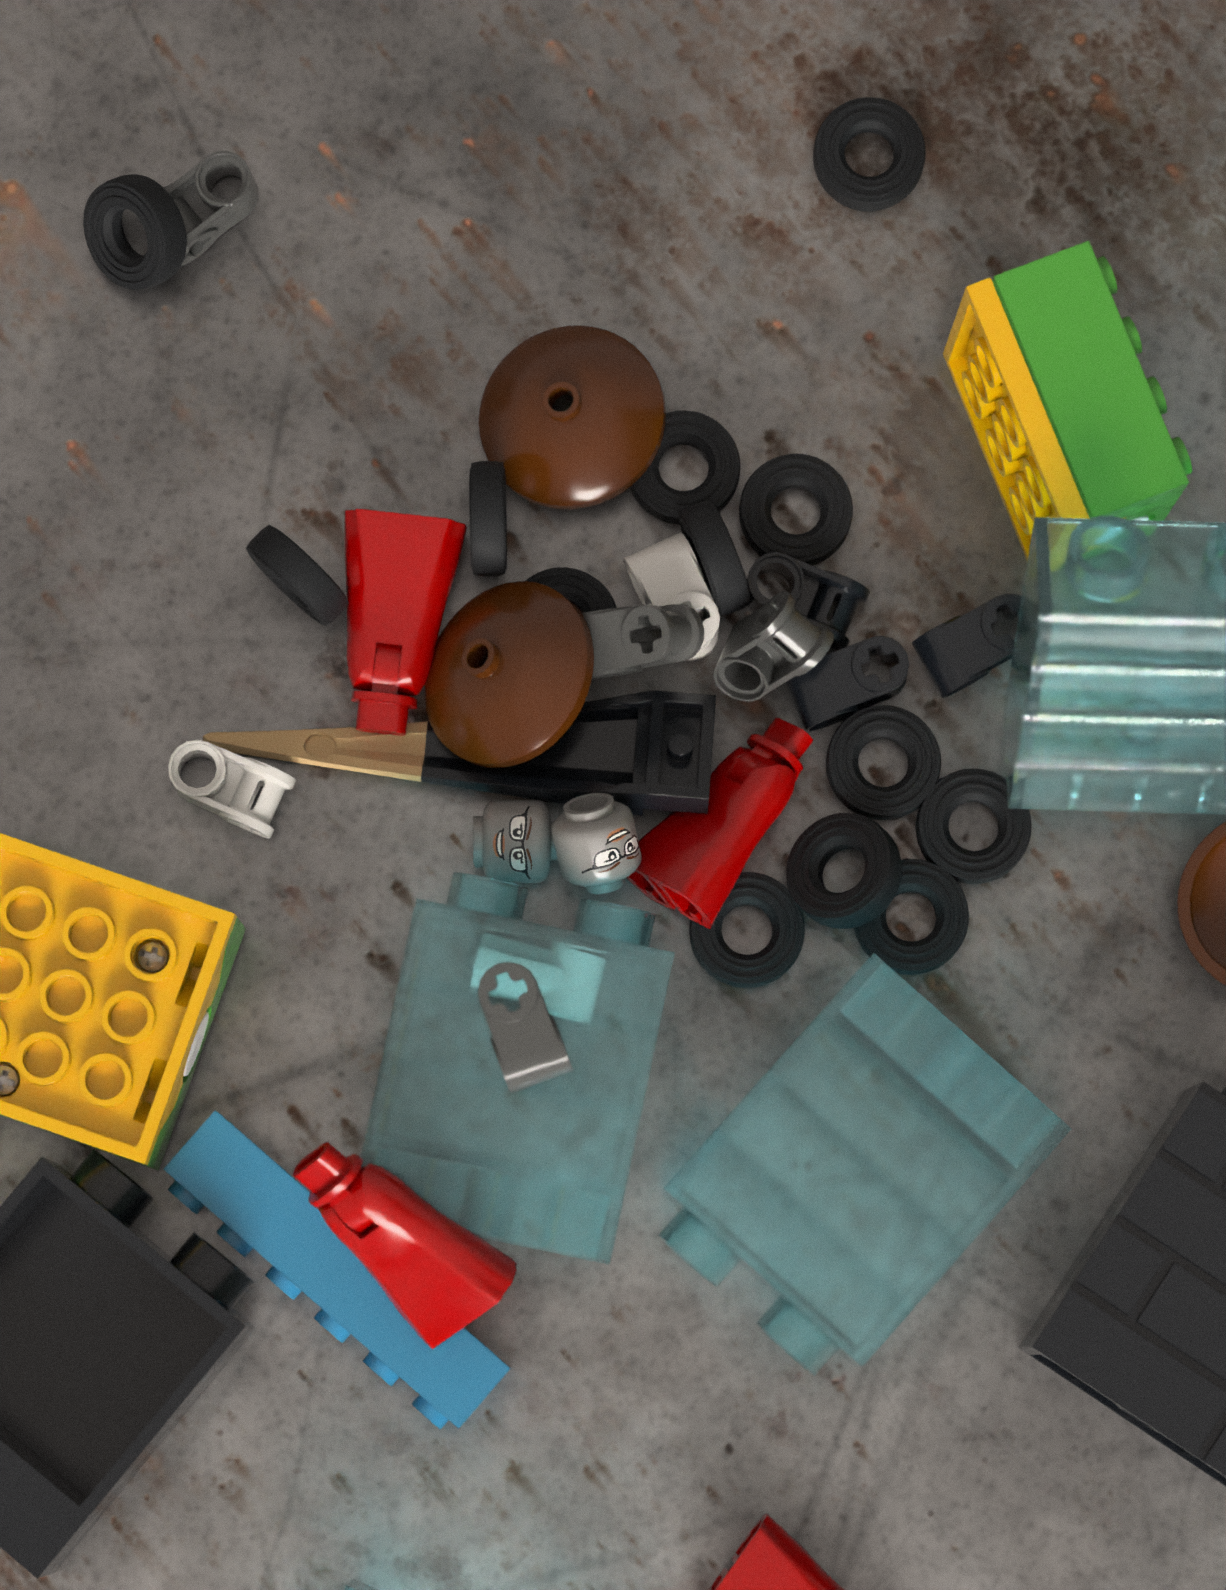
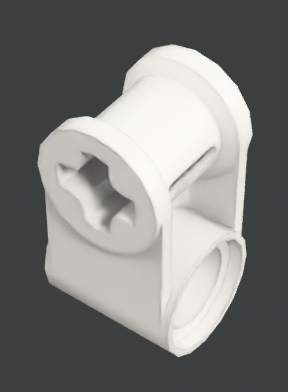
(671, 575)
(233, 787)

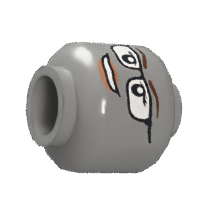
(514, 841)
(596, 842)

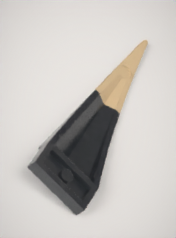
(636, 747)

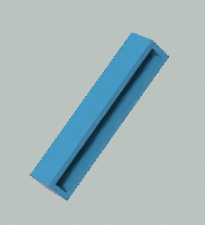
(272, 1214)

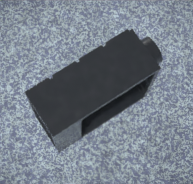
(1147, 1294)
(95, 1349)

